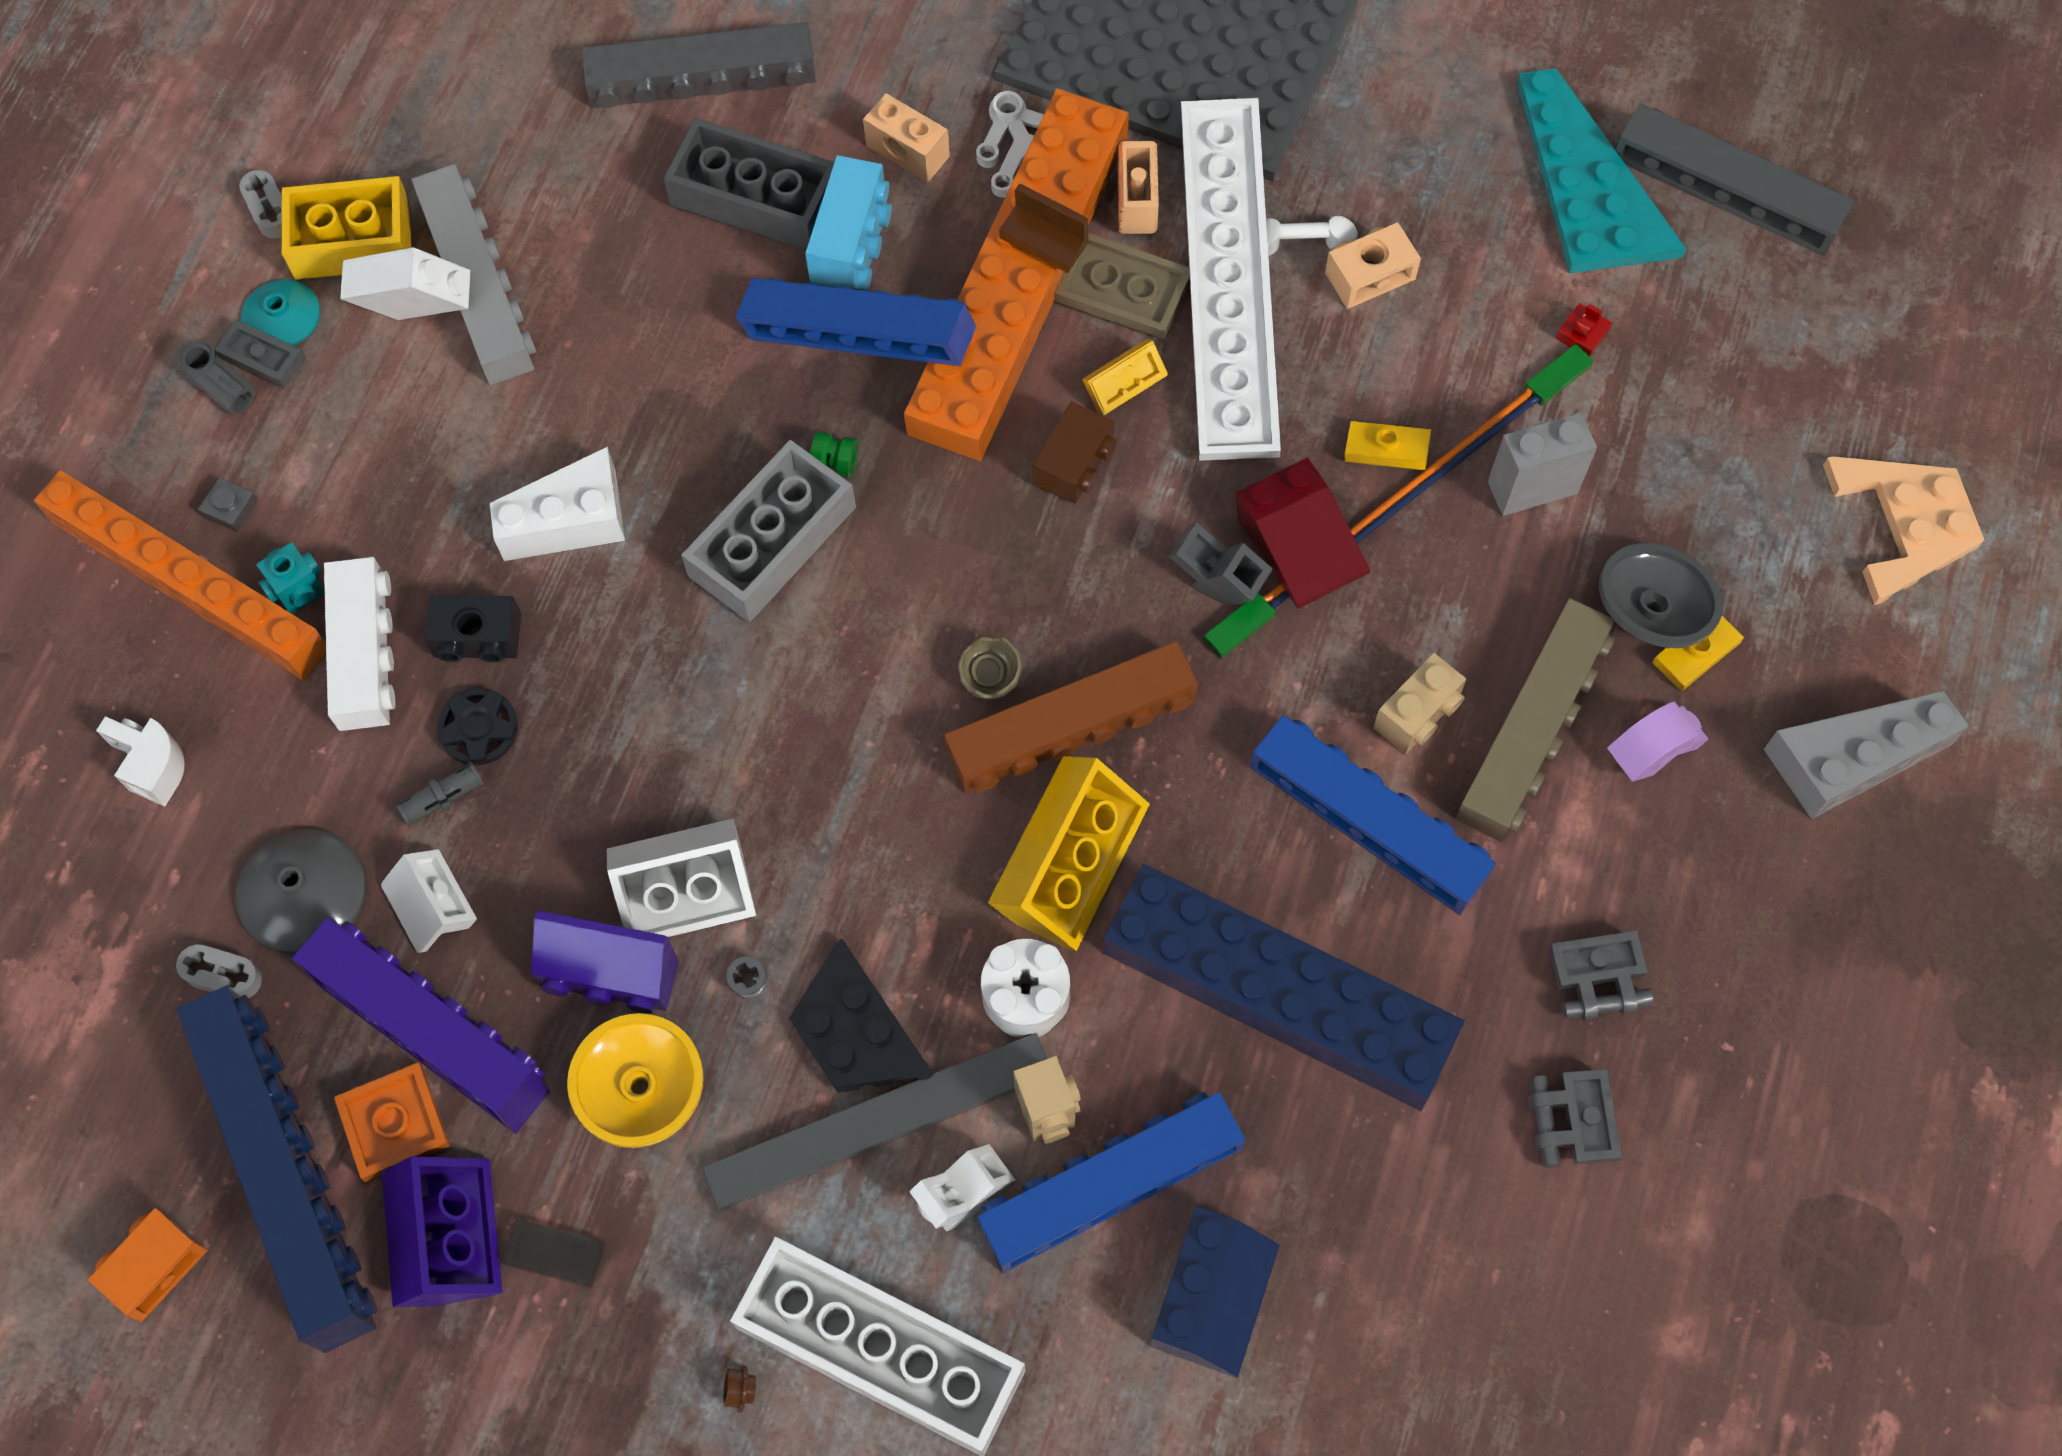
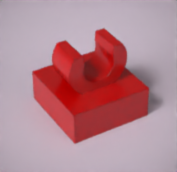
(1585, 328)

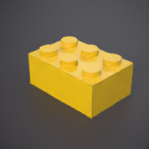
(342, 223)

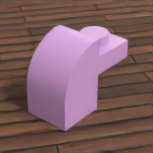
(1657, 740)

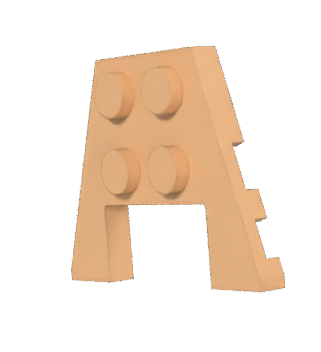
(1924, 512)

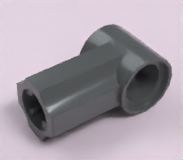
(215, 377)

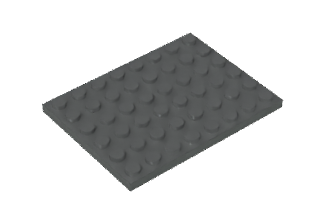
(1174, 51)

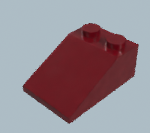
(1301, 532)

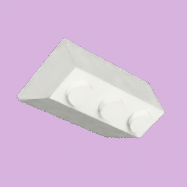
(681, 880)

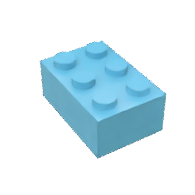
(849, 225)

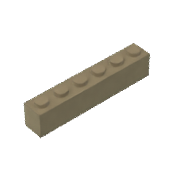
(1535, 719)

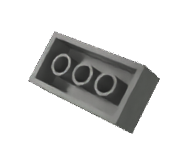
(748, 182)

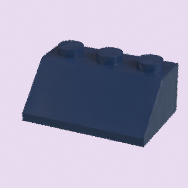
(1215, 1292)

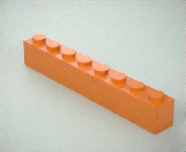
(182, 575)

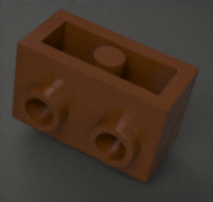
(1074, 452)

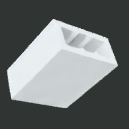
(405, 284)

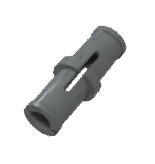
(439, 793)

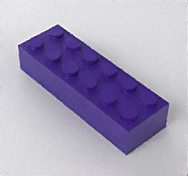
(423, 1022)

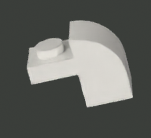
(153, 758)
(962, 1188)

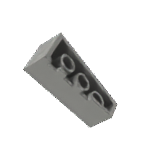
(1858, 750)

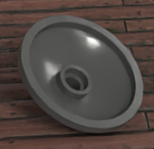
(1660, 595)
(328, 886)

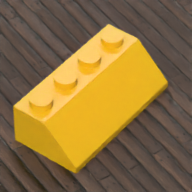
(1069, 851)

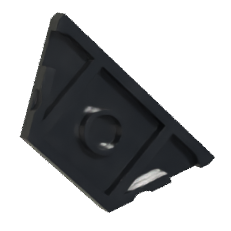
(853, 1028)

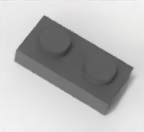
(259, 353)

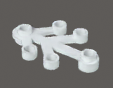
(1015, 124)

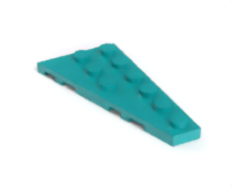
(1593, 195)

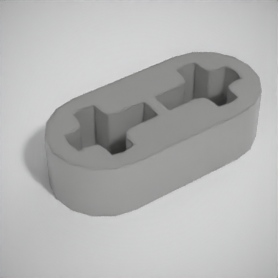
(259, 207)
(222, 963)

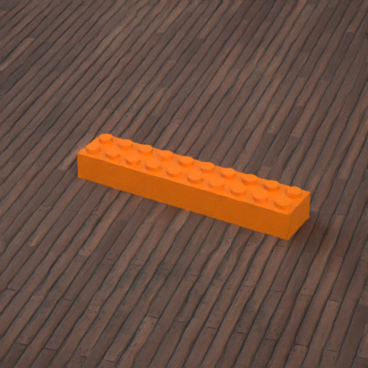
(1012, 289)

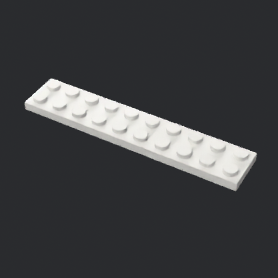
(1229, 280)

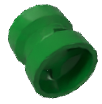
(836, 453)

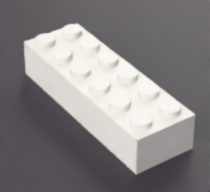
(879, 1346)

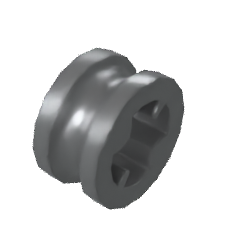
(740, 988)

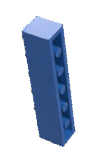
(857, 321)
(1372, 814)
(1110, 1181)

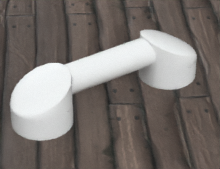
(1335, 231)

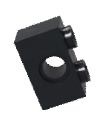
(455, 614)

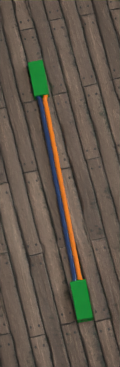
(1541, 387)

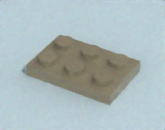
(1125, 286)

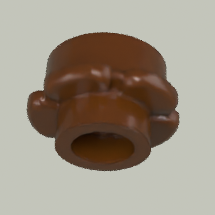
(738, 1388)

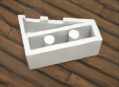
(561, 511)

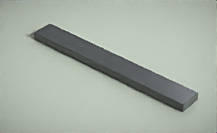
(870, 1124)

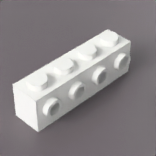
(358, 644)

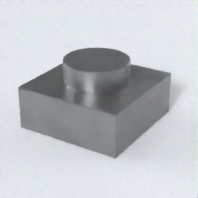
(228, 504)

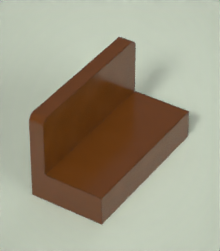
(1045, 229)

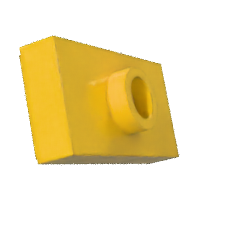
(1125, 376)
(1387, 445)
(1689, 663)

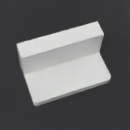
(427, 898)

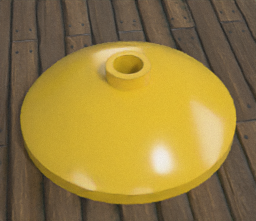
(617, 1058)

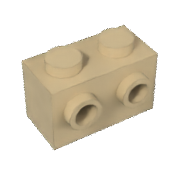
(1419, 703)
(1047, 1100)

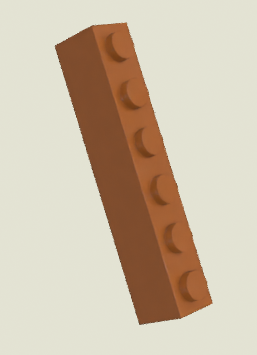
(1071, 717)

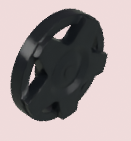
(477, 726)

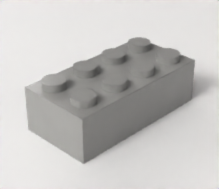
(769, 530)

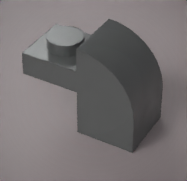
(1222, 573)

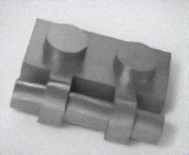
(1600, 961)
(1589, 1118)

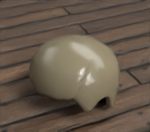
(990, 668)

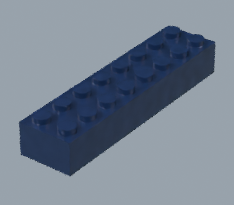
(1282, 987)
(277, 1170)

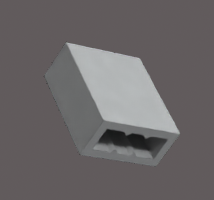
(1541, 464)

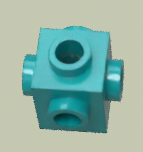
(291, 577)

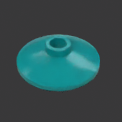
(290, 322)

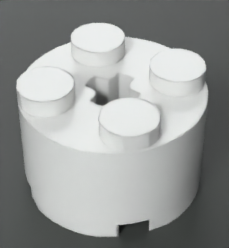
(1022, 963)

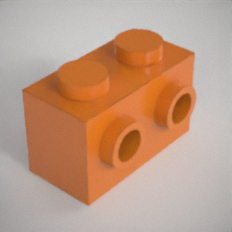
(146, 1264)

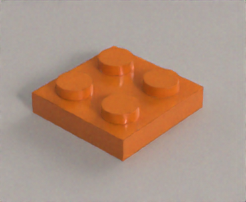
(391, 1121)

